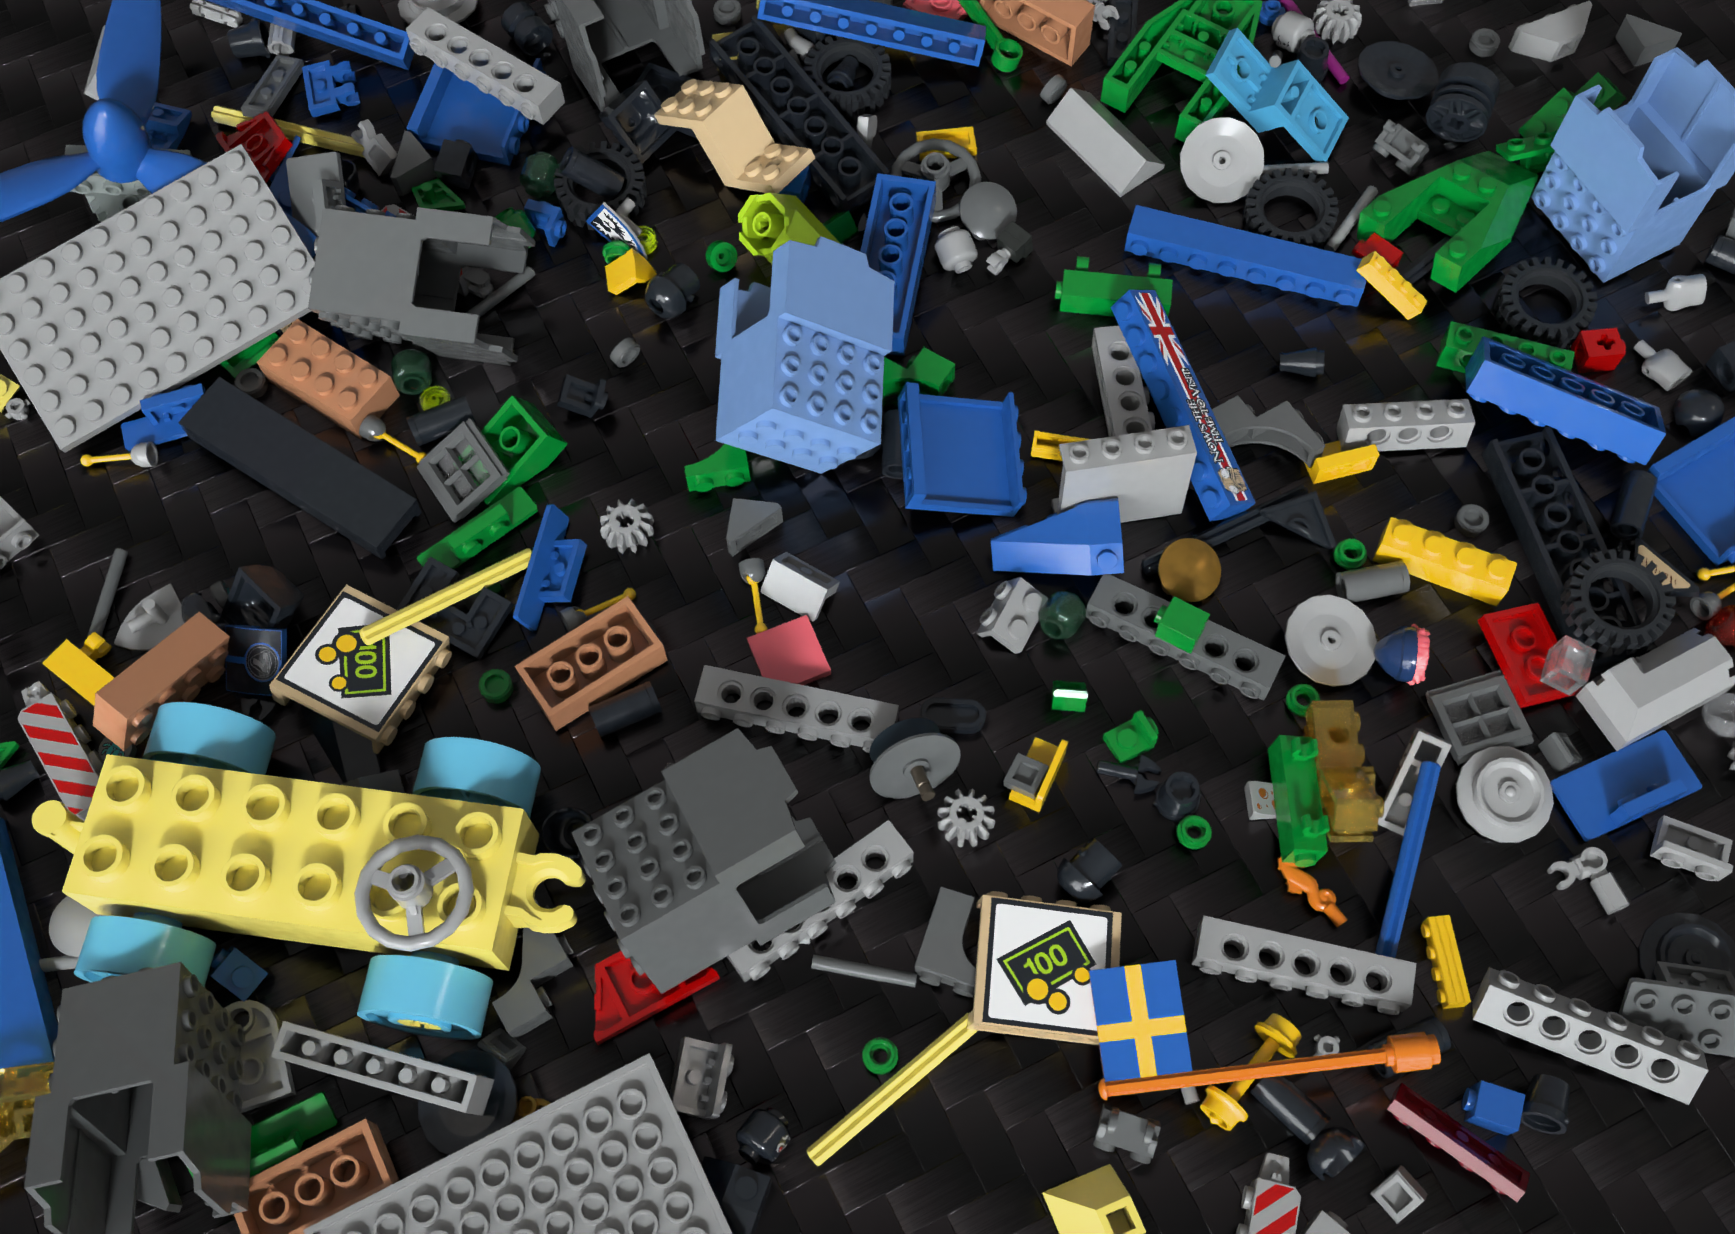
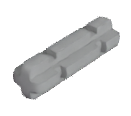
(216, 13)

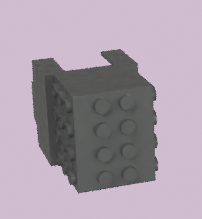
(609, 28)
(404, 277)
(706, 861)
(136, 1075)

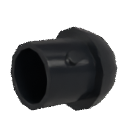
(671, 290)
(1087, 871)

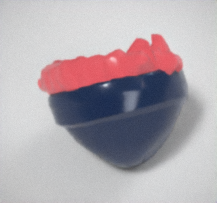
(1404, 653)

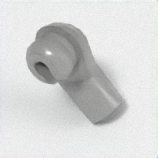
(798, 43)

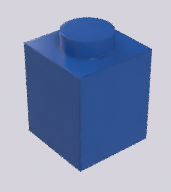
(1493, 1107)

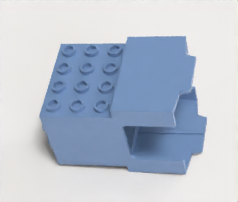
(1640, 174)
(805, 357)

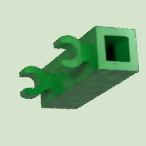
(1096, 292)
(1298, 800)

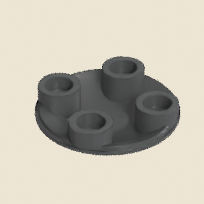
(987, 210)

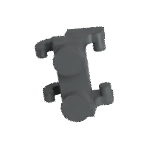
(1401, 145)
(1127, 1132)

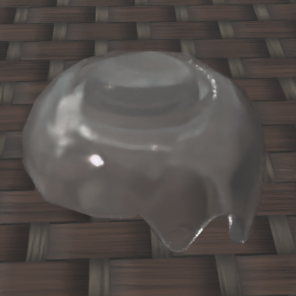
(1720, 715)

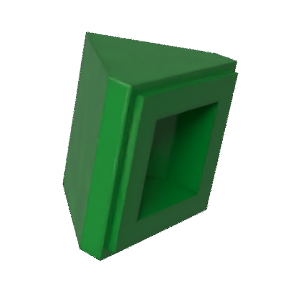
(842, 226)
(1069, 696)

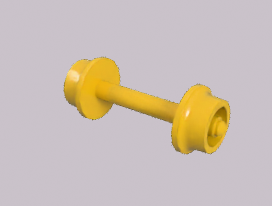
(1278, 1036)

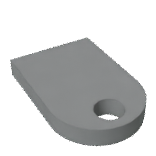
(264, 1077)

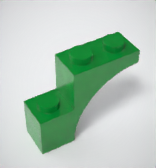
(1554, 111)
(927, 369)
(723, 468)

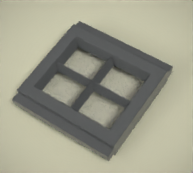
(463, 470)
(1479, 715)

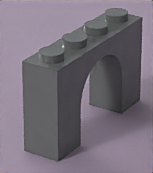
(942, 949)

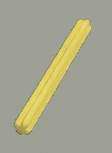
(308, 135)
(445, 597)
(890, 1091)

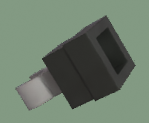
(1012, 244)

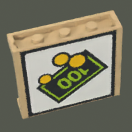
(362, 683)
(1038, 966)

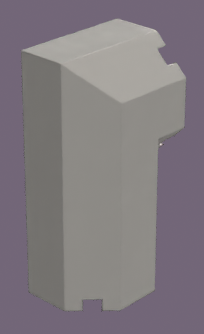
(1658, 687)

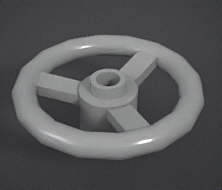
(413, 891)

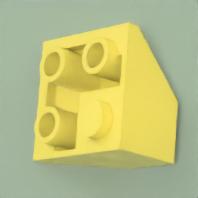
(1094, 1205)

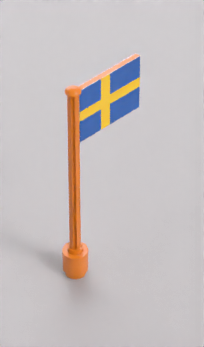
(1148, 1046)

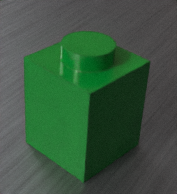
(1181, 624)

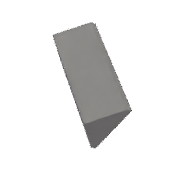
(1103, 142)

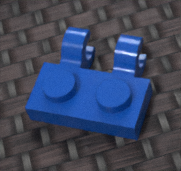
(321, 87)

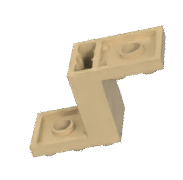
(734, 136)

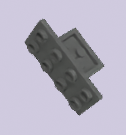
(314, 185)
(1685, 1005)

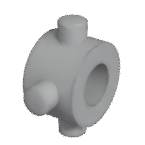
(17, 408)
(1326, 1045)

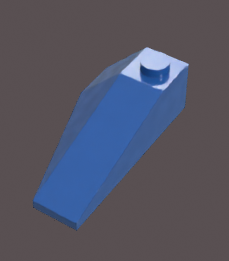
(1072, 542)

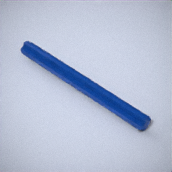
(1408, 859)

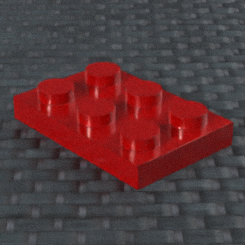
(1520, 645)

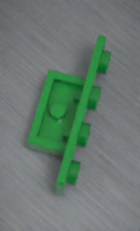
(1532, 151)
(482, 530)
(285, 1131)

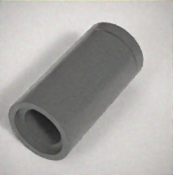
(1373, 581)

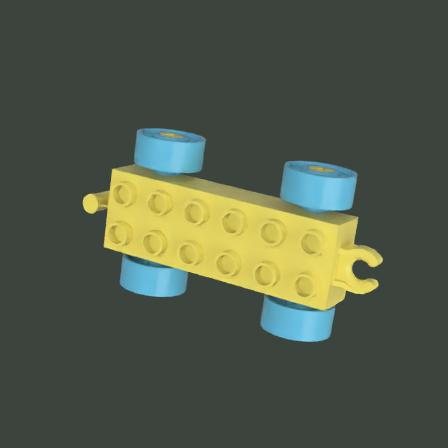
(225, 848)

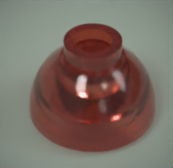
(1722, 626)

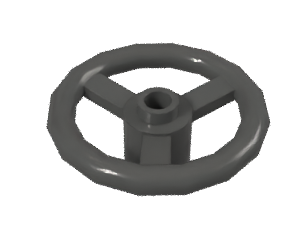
(937, 168)

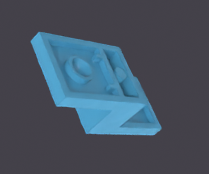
(1277, 96)

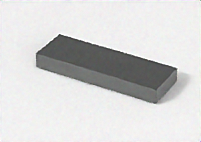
(273, 86)

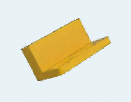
(1339, 464)
(1049, 755)

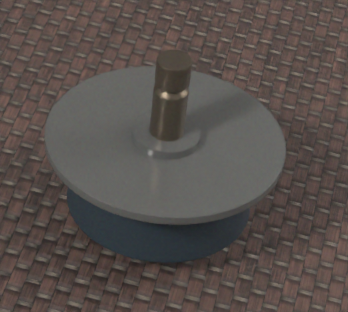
(912, 759)

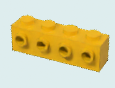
(1446, 561)

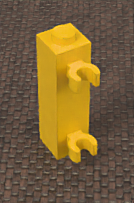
(79, 668)

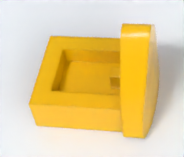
(627, 271)

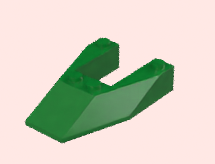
(1188, 41)
(1469, 199)

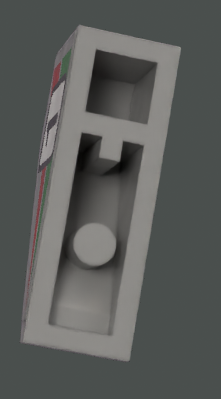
(1398, 800)

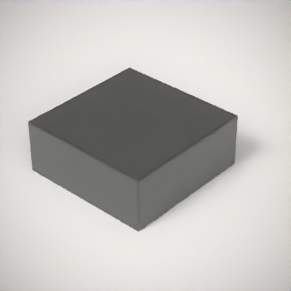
(1026, 776)

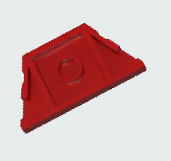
(262, 141)
(629, 998)

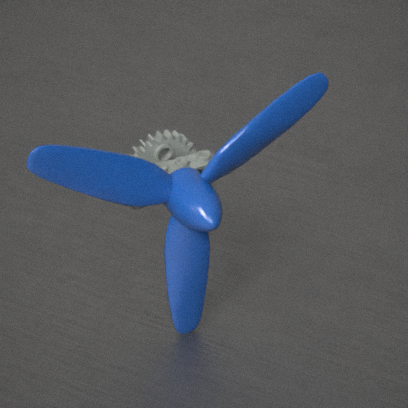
(118, 157)

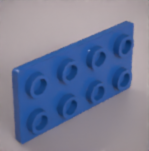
(1625, 785)

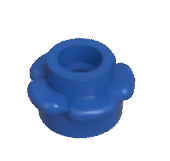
(1270, 11)

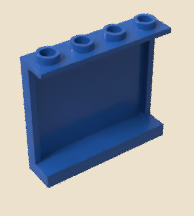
(461, 111)
(960, 454)
(1700, 490)

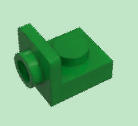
(1132, 738)

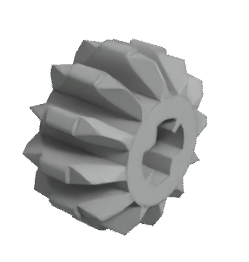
(1337, 20)
(615, 524)
(974, 809)

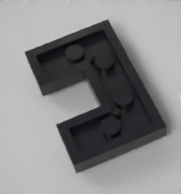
(468, 631)

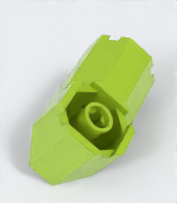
(775, 219)

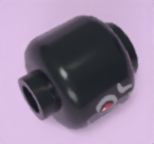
(763, 1136)

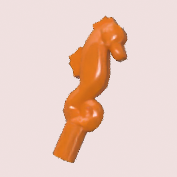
(1320, 900)

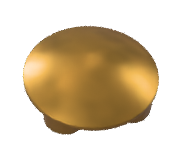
(1189, 570)

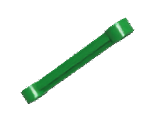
(994, 38)

